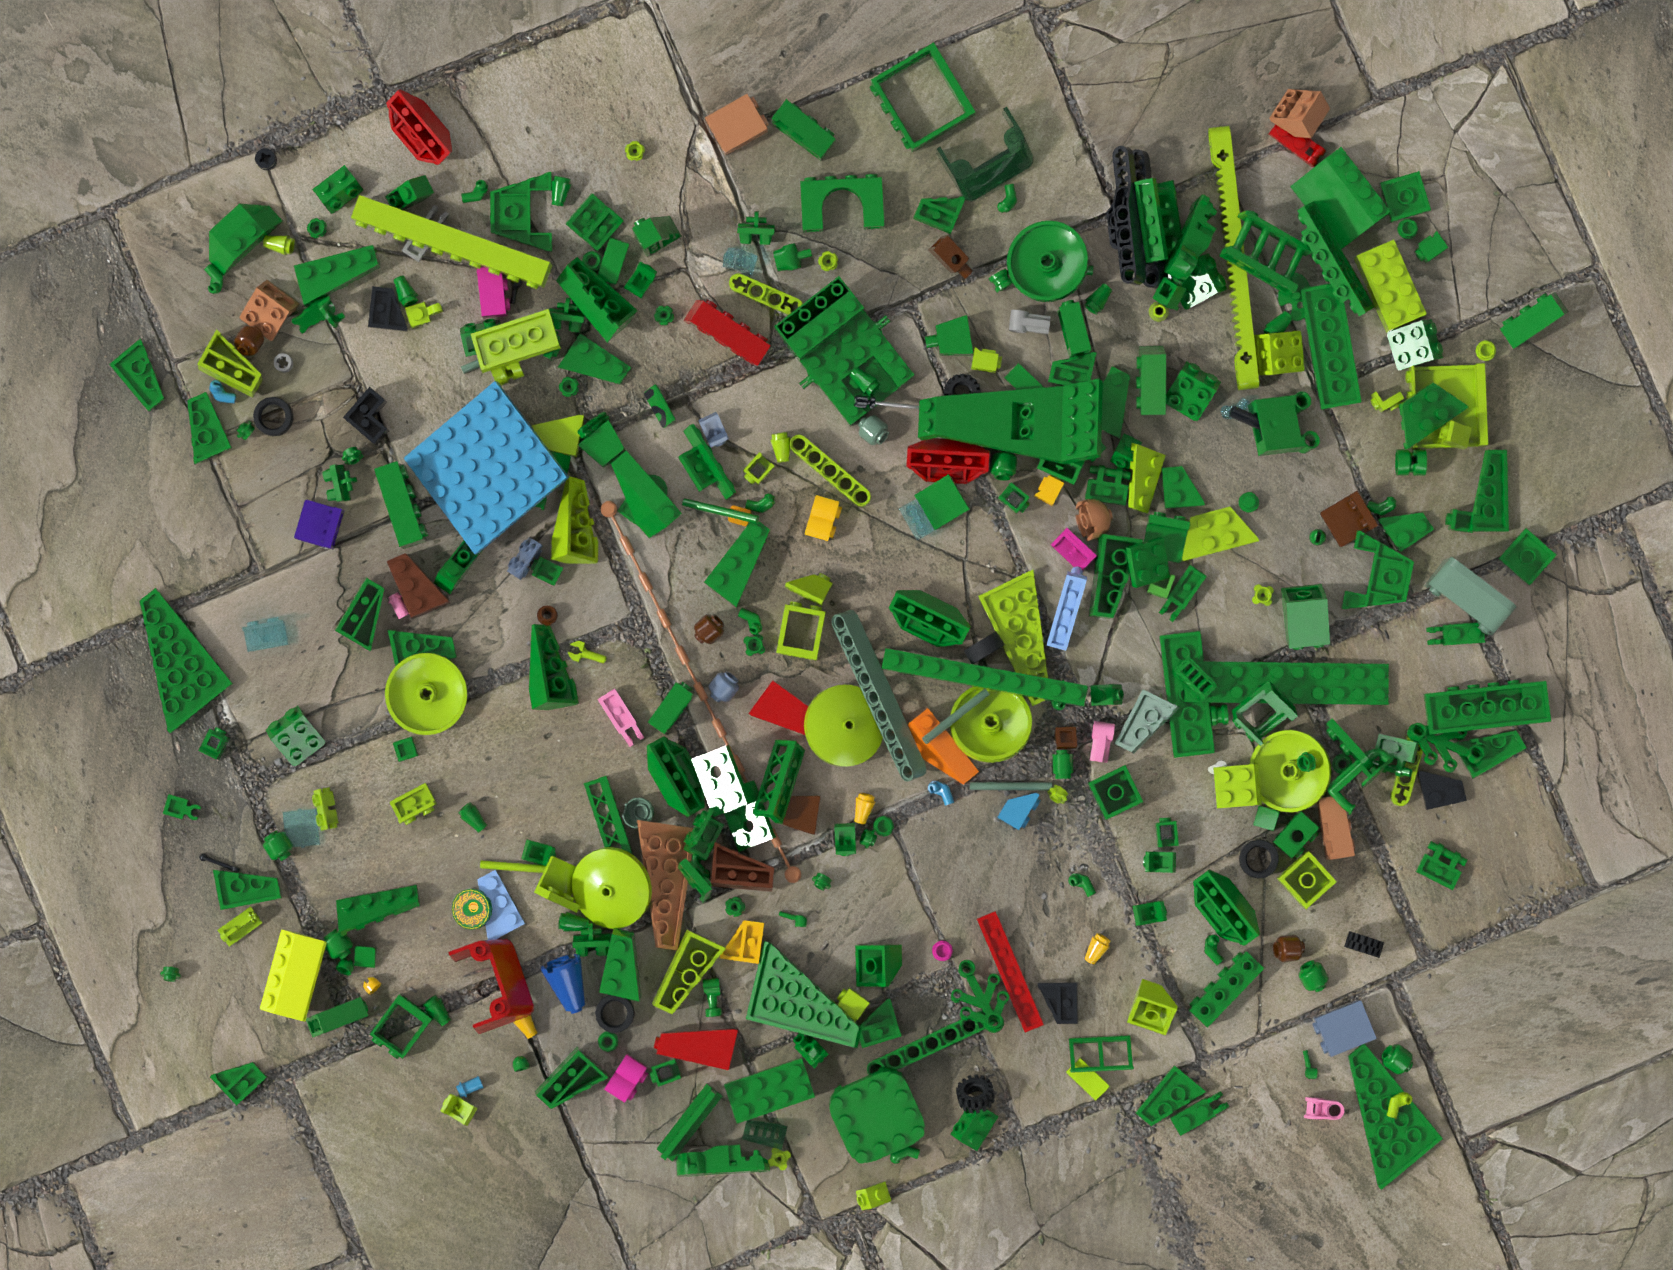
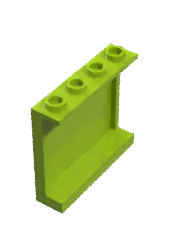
(1464, 383)

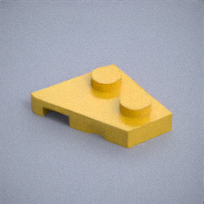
(745, 943)

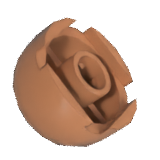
(1093, 518)

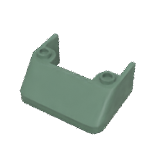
(1471, 594)

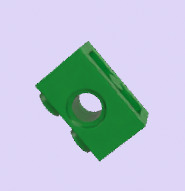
(1284, 838)

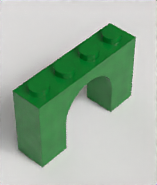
(867, 189)

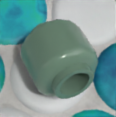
(873, 430)

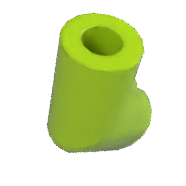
(1398, 1101)

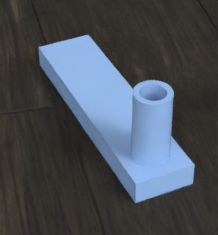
(1067, 609)

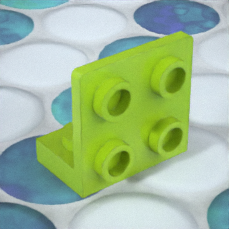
(1279, 353)
(557, 883)

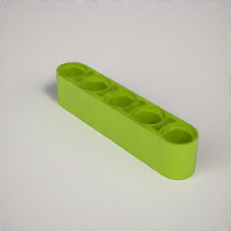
(823, 463)

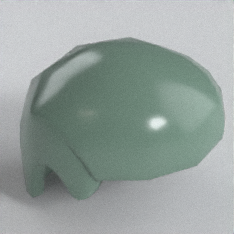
(636, 810)

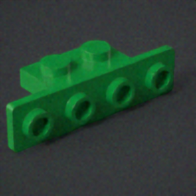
(703, 466)

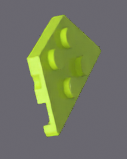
(1216, 533)

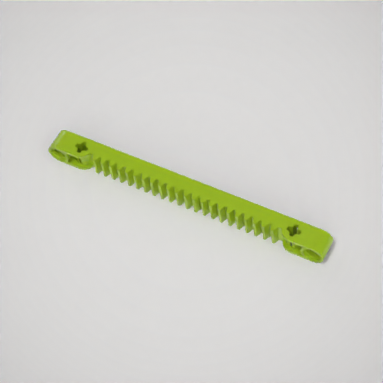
(1221, 142)

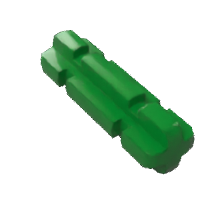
(593, 424)

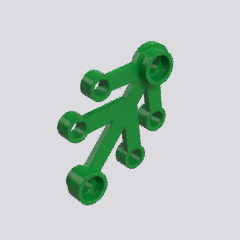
(1442, 743)
(981, 999)

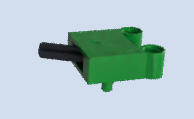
(1277, 424)

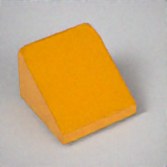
(737, 521)

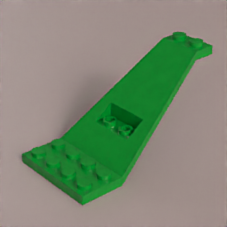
(1060, 424)

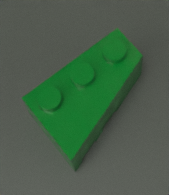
(803, 129)
(1533, 319)
(1151, 380)
(621, 967)
(570, 1078)

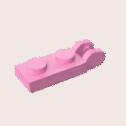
(619, 715)

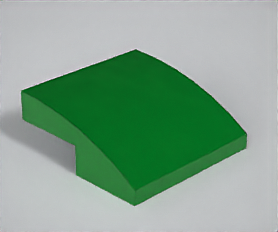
(594, 222)

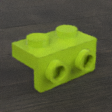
(413, 803)

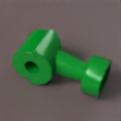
(712, 990)

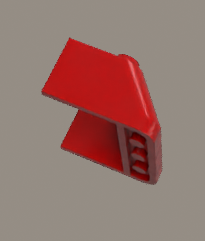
(516, 998)

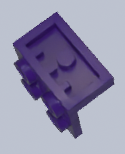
(319, 524)

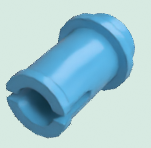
(469, 1086)

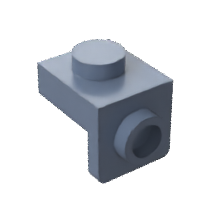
(713, 430)

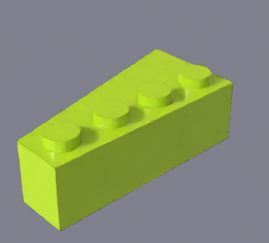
(687, 968)

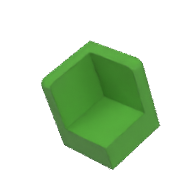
(1162, 587)

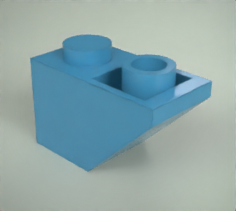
(1016, 810)

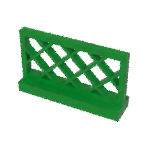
(689, 1122)

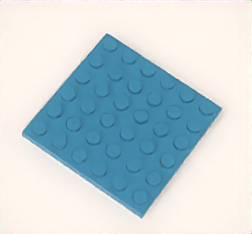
(486, 467)

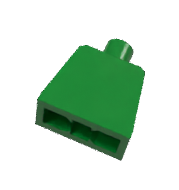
(952, 338)
(603, 445)

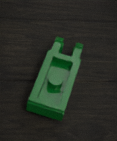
(1183, 591)
(1457, 634)
(1197, 1114)

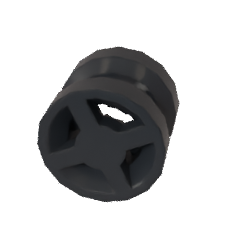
(268, 162)

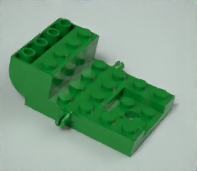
(833, 338)

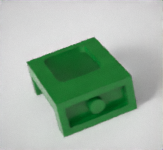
(1276, 700)

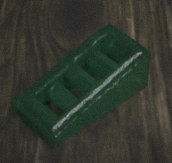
(765, 1126)

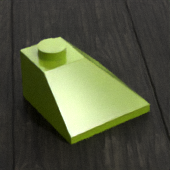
(811, 587)
(1152, 1008)

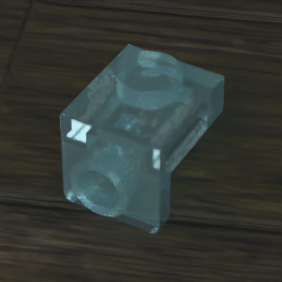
(739, 260)

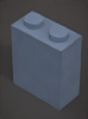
(1343, 1028)

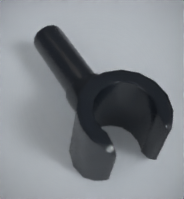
(515, 286)

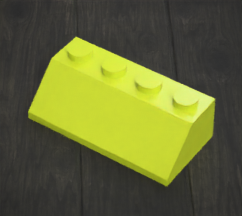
(293, 975)

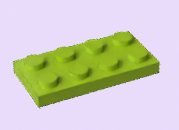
(515, 341)

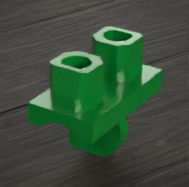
(746, 230)
(564, 313)
(341, 481)
(591, 938)
(810, 1049)

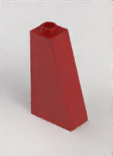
(780, 708)
(701, 1046)

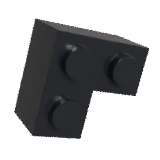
(362, 416)

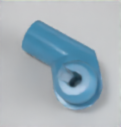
(219, 393)

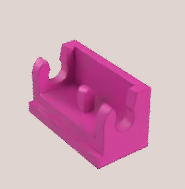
(1073, 549)

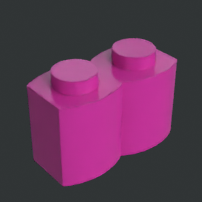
(626, 1078)

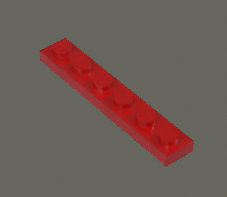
(1010, 971)

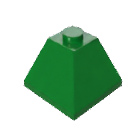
(877, 964)

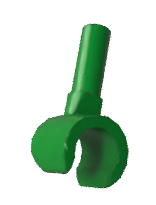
(800, 920)
(1310, 1073)

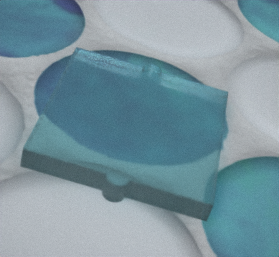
(302, 827)

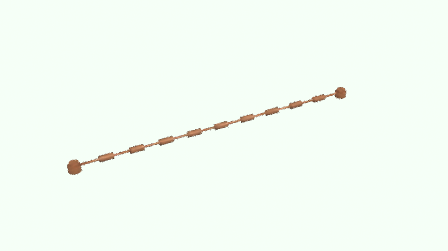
(609, 510)

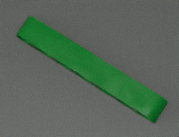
(920, 1043)

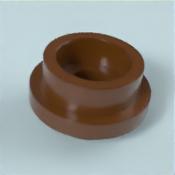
(547, 610)

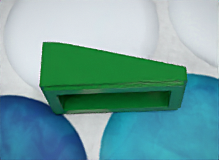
(1212, 685)

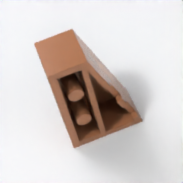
(1335, 829)

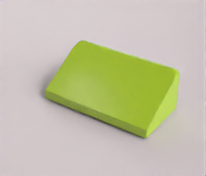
(1089, 1081)

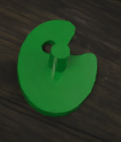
(1296, 313)

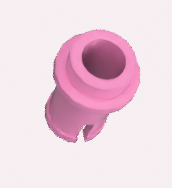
(398, 605)

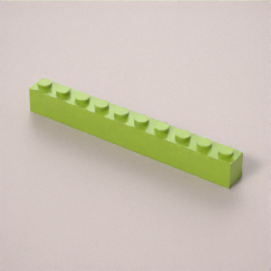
(451, 242)

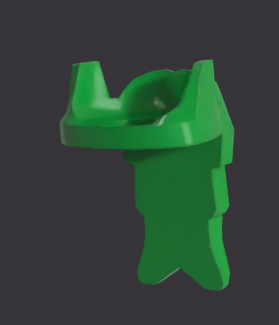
(319, 310)

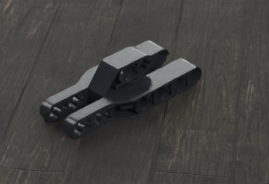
(1124, 220)

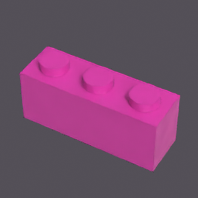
(492, 294)

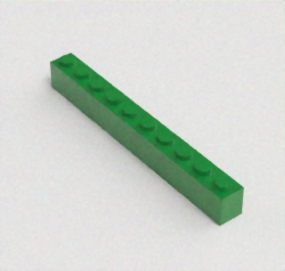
(985, 677)

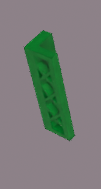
(783, 780)
(613, 811)

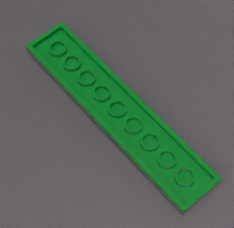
(1296, 681)

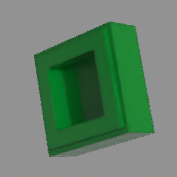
(405, 749)

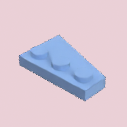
(505, 914)

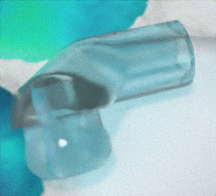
(1243, 404)

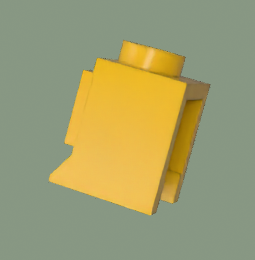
(1049, 489)

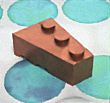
(415, 587)
(739, 872)

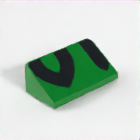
(659, 406)

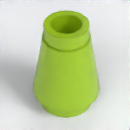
(280, 244)
(1158, 318)
(781, 446)

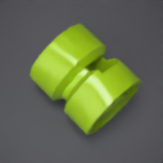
(507, 372)

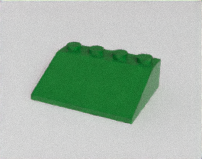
(1342, 197)

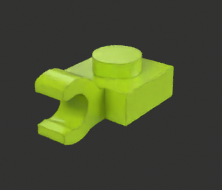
(420, 313)

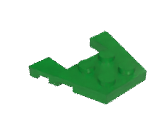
(512, 212)
(1388, 575)

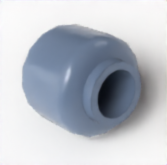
(723, 687)

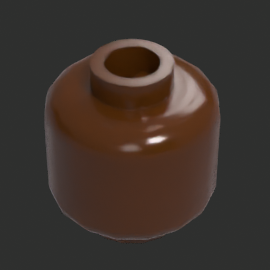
(249, 340)
(709, 629)
(1288, 948)

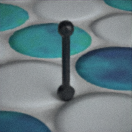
(203, 857)

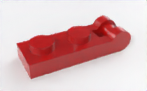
(1298, 145)

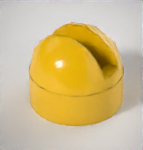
(372, 986)

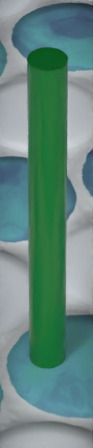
(720, 510)

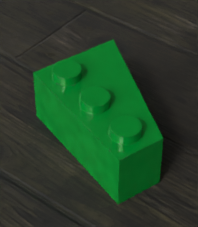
(655, 233)
(362, 614)

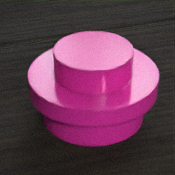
(942, 950)

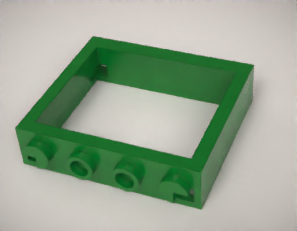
(949, 78)

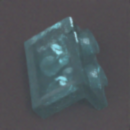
(265, 635)

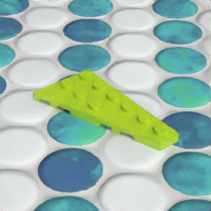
(1016, 619)

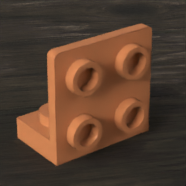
(268, 309)

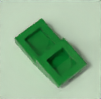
(613, 260)

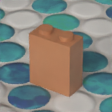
(737, 124)

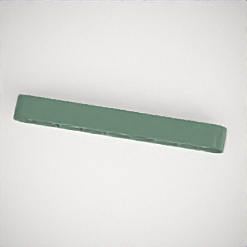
(879, 695)

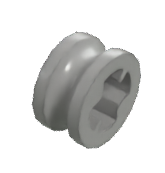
(288, 359)

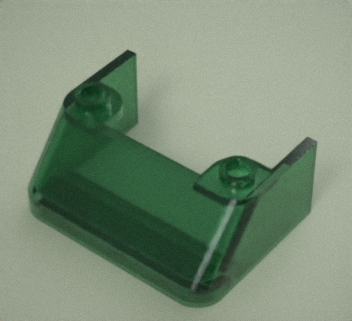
(994, 172)

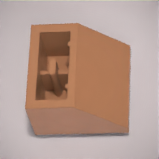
(1300, 112)

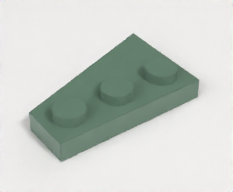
(1144, 720)

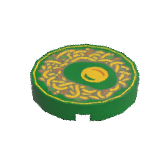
(471, 909)

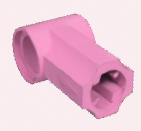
(1102, 737)

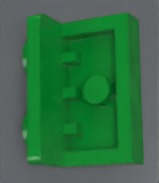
(338, 189)
(974, 1127)

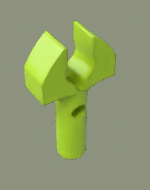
(586, 653)

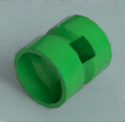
(1403, 462)

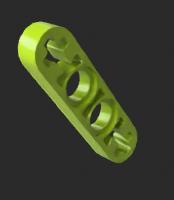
(767, 292)
(1414, 766)

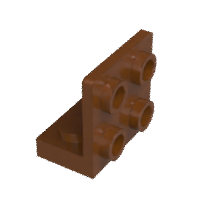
(1347, 517)

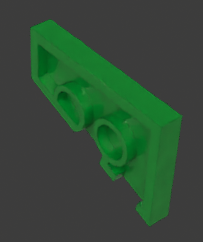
(592, 360)
(138, 374)
(1114, 401)
(206, 429)
(407, 644)
(1497, 750)
(244, 889)
(1169, 1095)

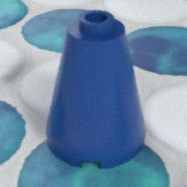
(566, 981)

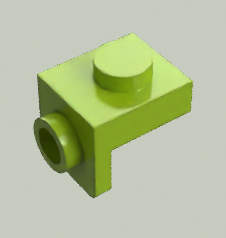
(1391, 403)
(458, 1109)
(873, 1196)

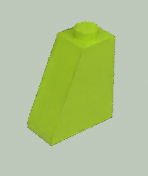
(561, 434)

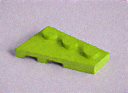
(1146, 472)

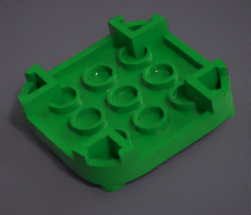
(876, 1115)

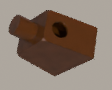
(944, 250)
(802, 813)

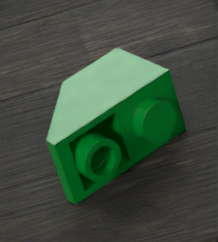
(410, 193)

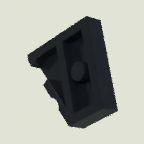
(385, 311)
(1440, 790)
(1062, 1001)

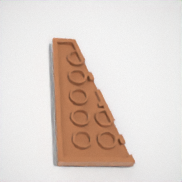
(661, 854)

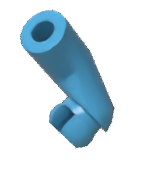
(941, 789)

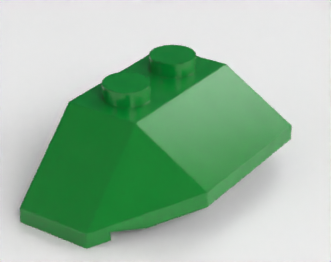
(239, 234)
(929, 618)
(675, 776)
(1225, 908)

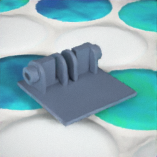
(518, 565)

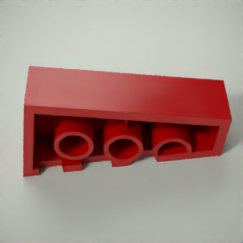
(727, 332)

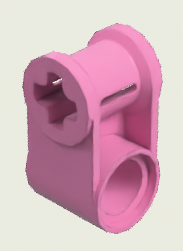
(1321, 1109)

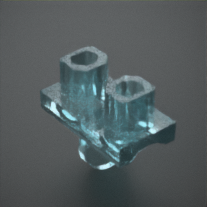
(916, 519)

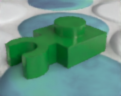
(178, 807)

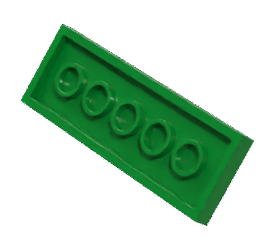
(1330, 347)
(1192, 721)

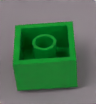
(1115, 792)

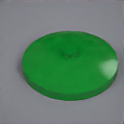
(1047, 261)

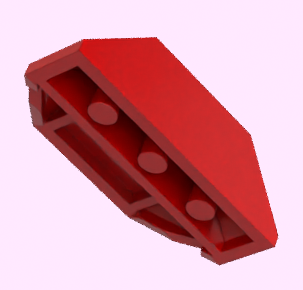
(419, 128)
(939, 457)

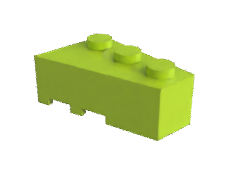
(229, 366)

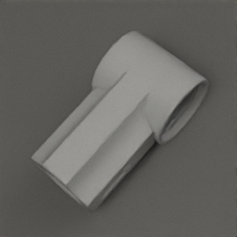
(1024, 322)

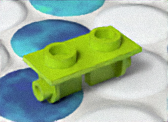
(321, 801)
(239, 926)

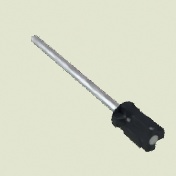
(862, 402)

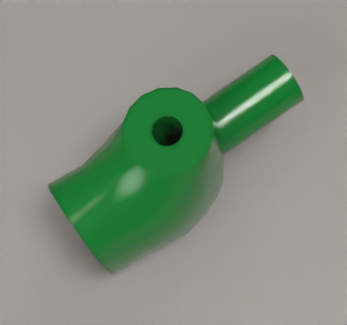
(789, 257)

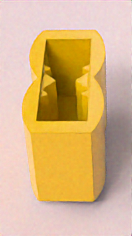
(822, 518)

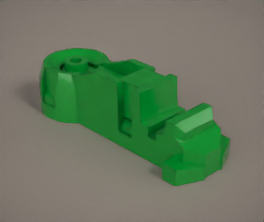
(1192, 240)
(719, 1160)

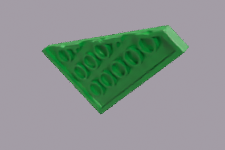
(183, 667)
(793, 1002)
(1391, 1141)

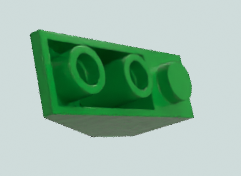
(455, 568)

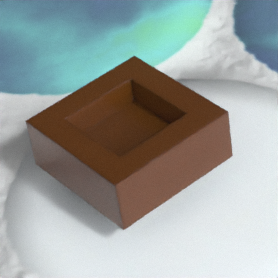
(1065, 737)

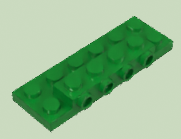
(1332, 260)
(1487, 707)

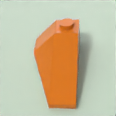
(942, 750)

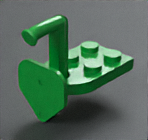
(1362, 764)

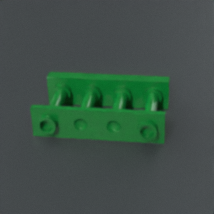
(1158, 218)
(1251, 263)

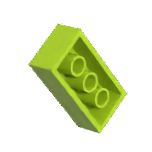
(1390, 286)

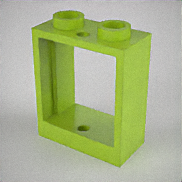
(796, 652)

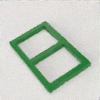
(1100, 1040)

